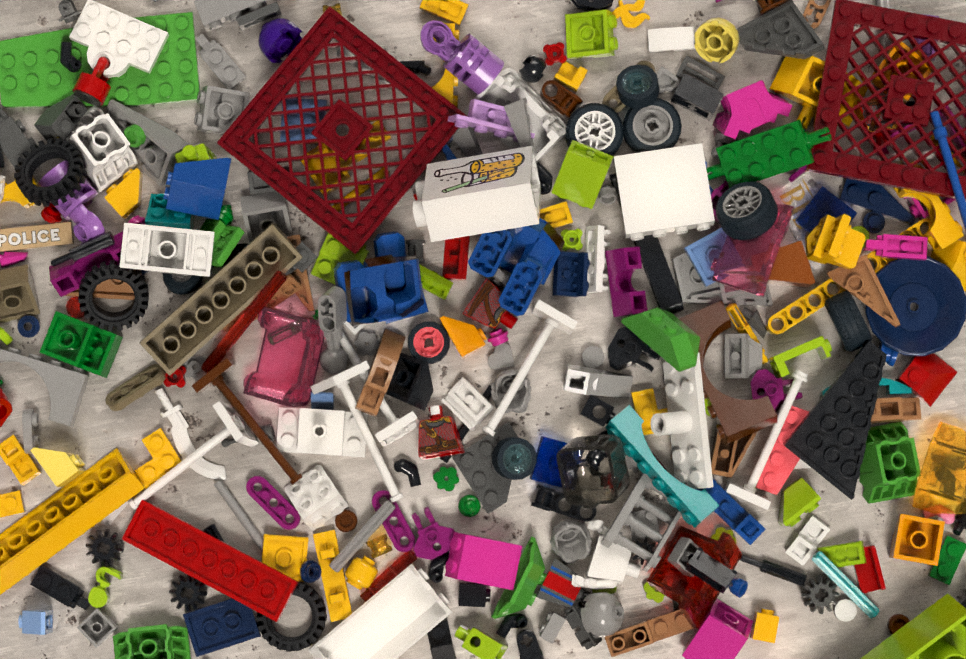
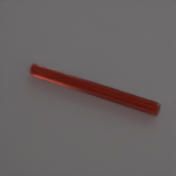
(244, 321)

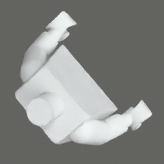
(606, 565)

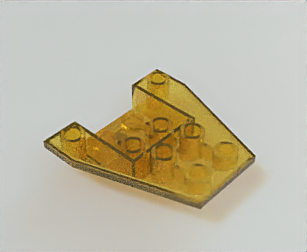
(943, 473)

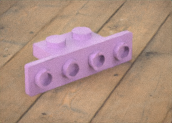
(484, 118)

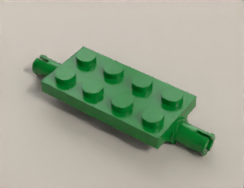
(767, 153)

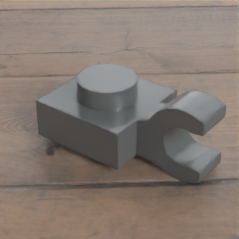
(307, 259)

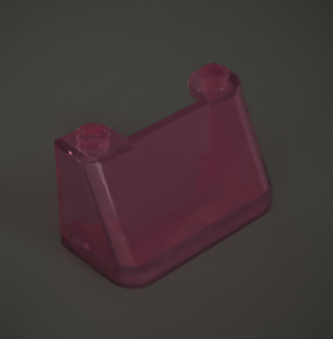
(750, 262)
(286, 358)

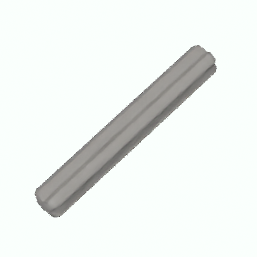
(362, 536)

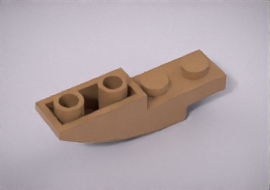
(380, 372)
(896, 410)
(647, 632)

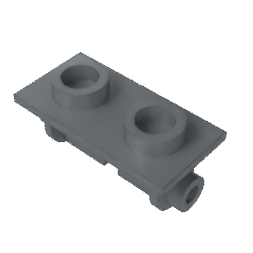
(68, 11)
(573, 617)

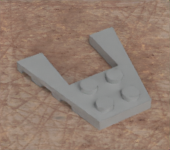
(519, 121)
(693, 290)

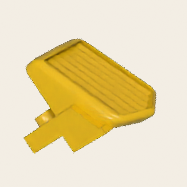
(834, 242)

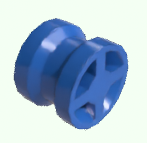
(891, 354)

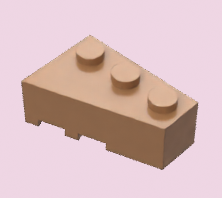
(727, 457)

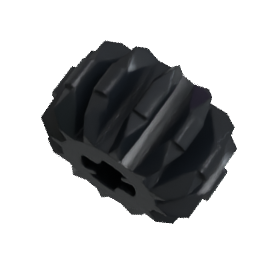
(106, 539)
(186, 600)

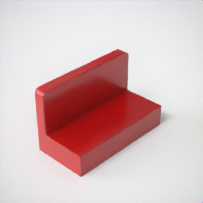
(869, 574)

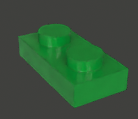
(949, 559)

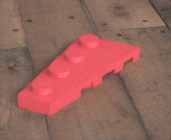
(781, 460)

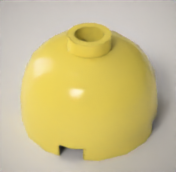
(716, 40)

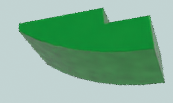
(81, 344)

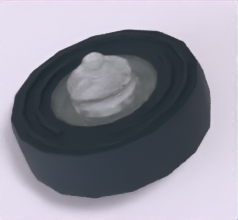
(182, 283)

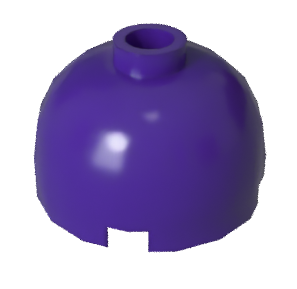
(278, 39)

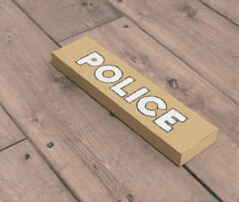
(36, 236)

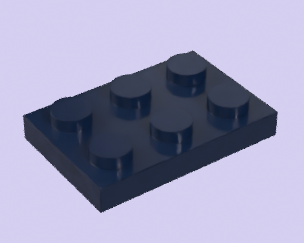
(220, 626)

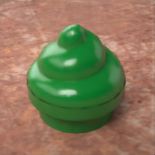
(226, 214)
(469, 505)

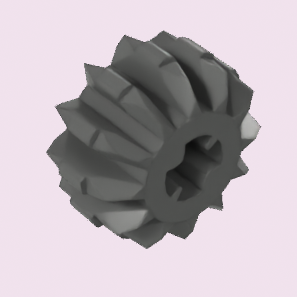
(826, 600)

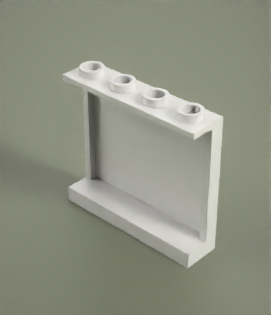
(664, 191)

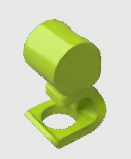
(99, 595)

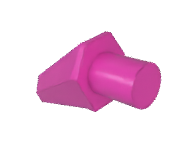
(11, 258)

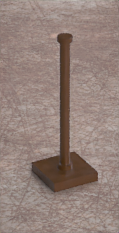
(216, 378)

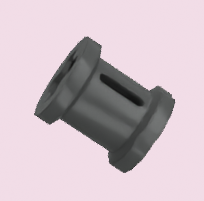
(419, 248)

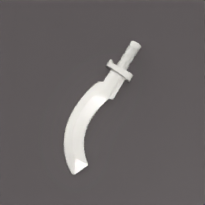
(183, 442)

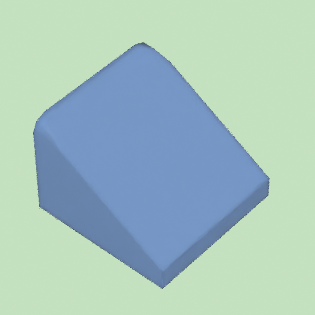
(322, 400)

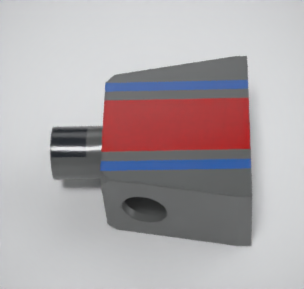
(559, 588)

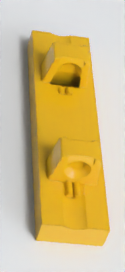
(333, 582)

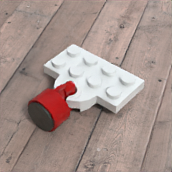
(113, 46)

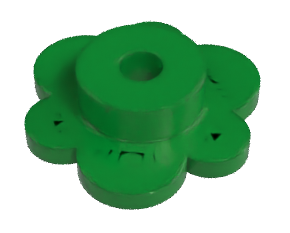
(439, 477)

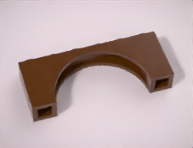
(735, 416)

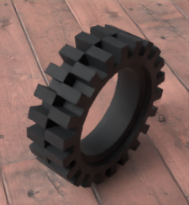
(59, 190)
(113, 319)
(310, 636)

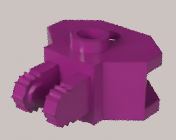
(773, 387)
(430, 535)

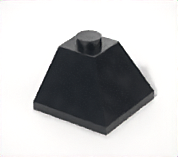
(411, 382)

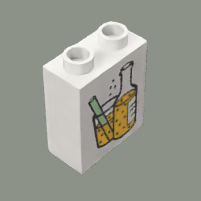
(479, 194)

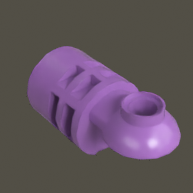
(465, 59)
(87, 223)

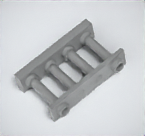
(626, 518)

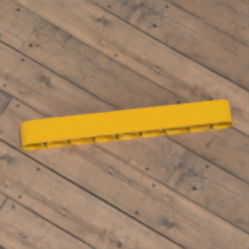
(822, 293)

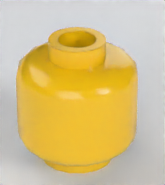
(361, 572)

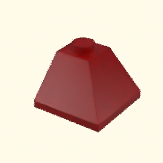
(926, 377)

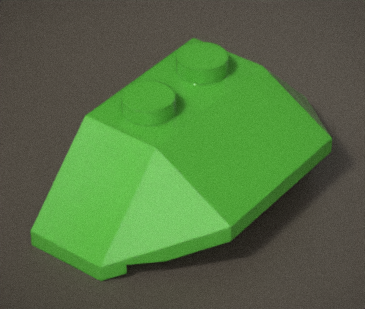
(666, 336)
(529, 575)

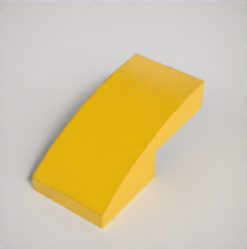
(20, 463)

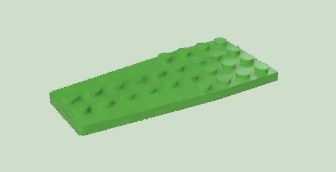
(37, 79)

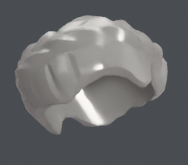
(500, 386)
(571, 541)

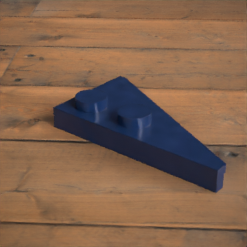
(874, 198)

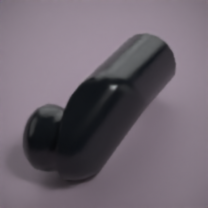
(545, 179)
(409, 469)
(510, 622)

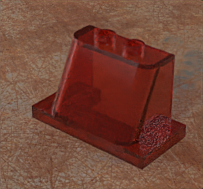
(691, 592)

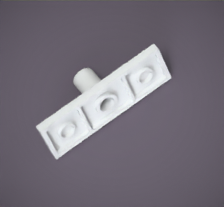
(686, 425)

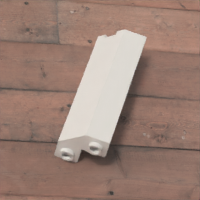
(387, 621)

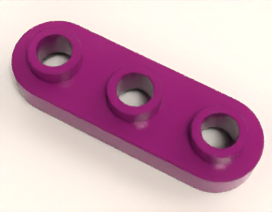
(263, 499)
(395, 531)

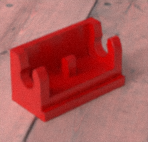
(456, 258)

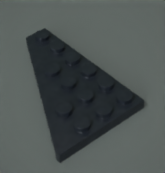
(838, 425)

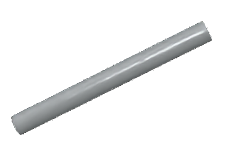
(237, 510)

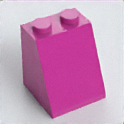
(483, 560)
(720, 634)

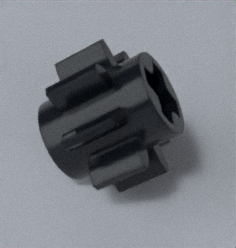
(649, 547)

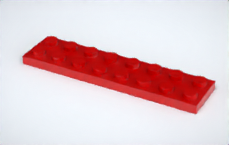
(210, 560)

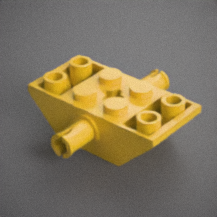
(797, 82)

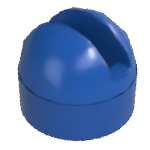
(739, 587)

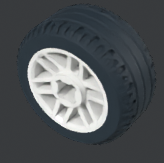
(600, 119)

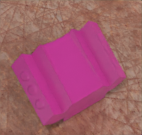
(749, 109)

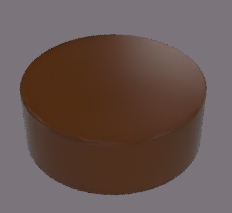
(346, 521)
(896, 622)

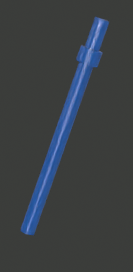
(940, 134)

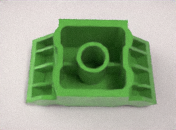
(889, 464)
(152, 643)

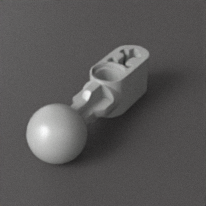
(331, 317)

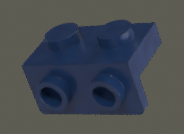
(571, 274)

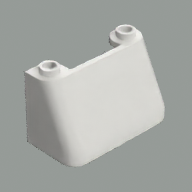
(545, 122)

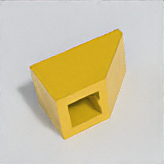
(127, 194)

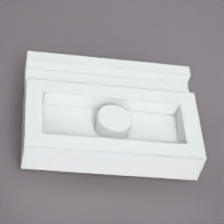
(467, 403)

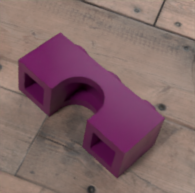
(620, 266)

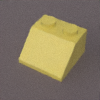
(59, 465)

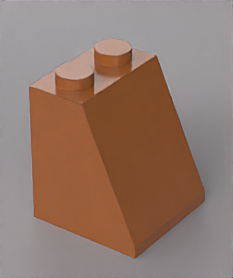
(792, 267)

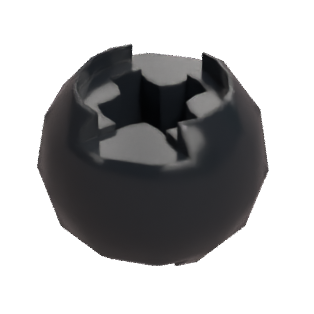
(533, 69)

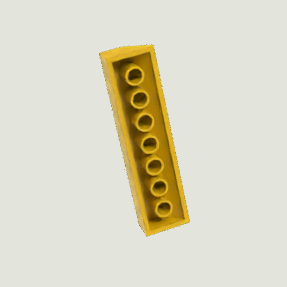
(65, 517)

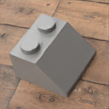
(262, 210)

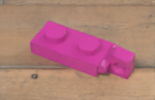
(898, 246)

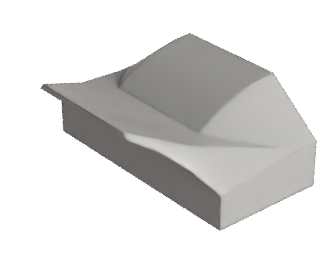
(742, 356)

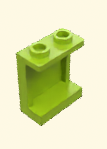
(582, 174)
(778, 362)

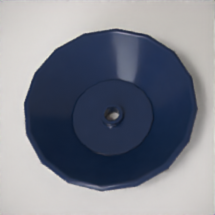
(938, 301)

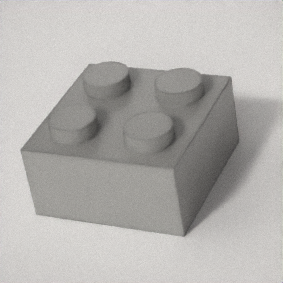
(646, 518)
(682, 554)
(97, 627)
(552, 627)

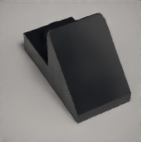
(441, 642)

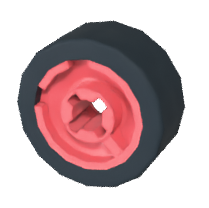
(432, 331)

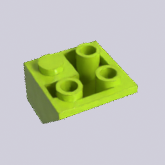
(795, 501)

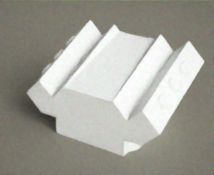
(102, 148)

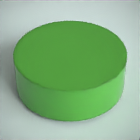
(135, 135)

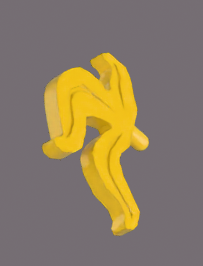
(626, 18)

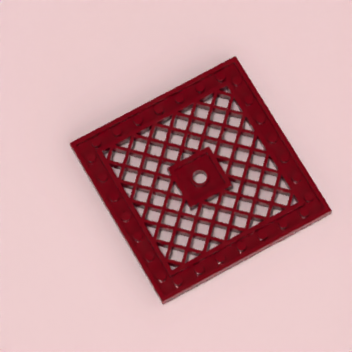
(328, 27)
(884, 172)

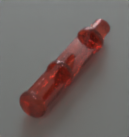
(389, 574)

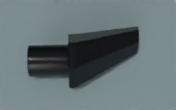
(417, 66)
(960, 524)

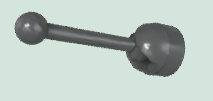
(268, 429)

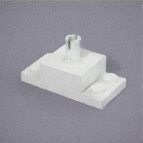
(167, 249)
(319, 432)

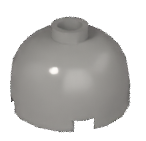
(602, 614)

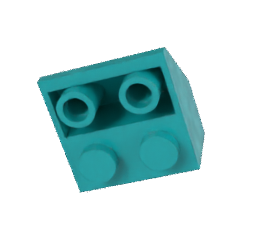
(160, 216)

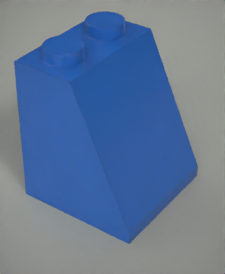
(198, 187)

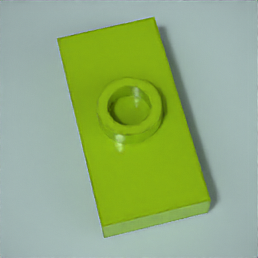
(435, 283)
(845, 554)

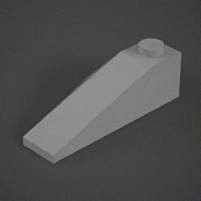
(160, 144)

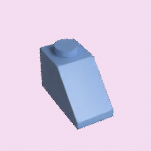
(36, 621)

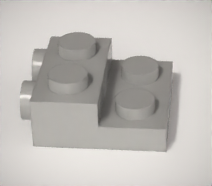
(219, 108)

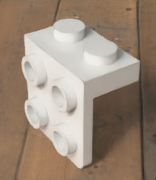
(316, 497)

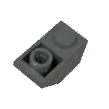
(61, 118)

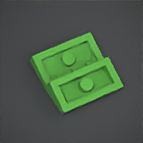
(224, 241)

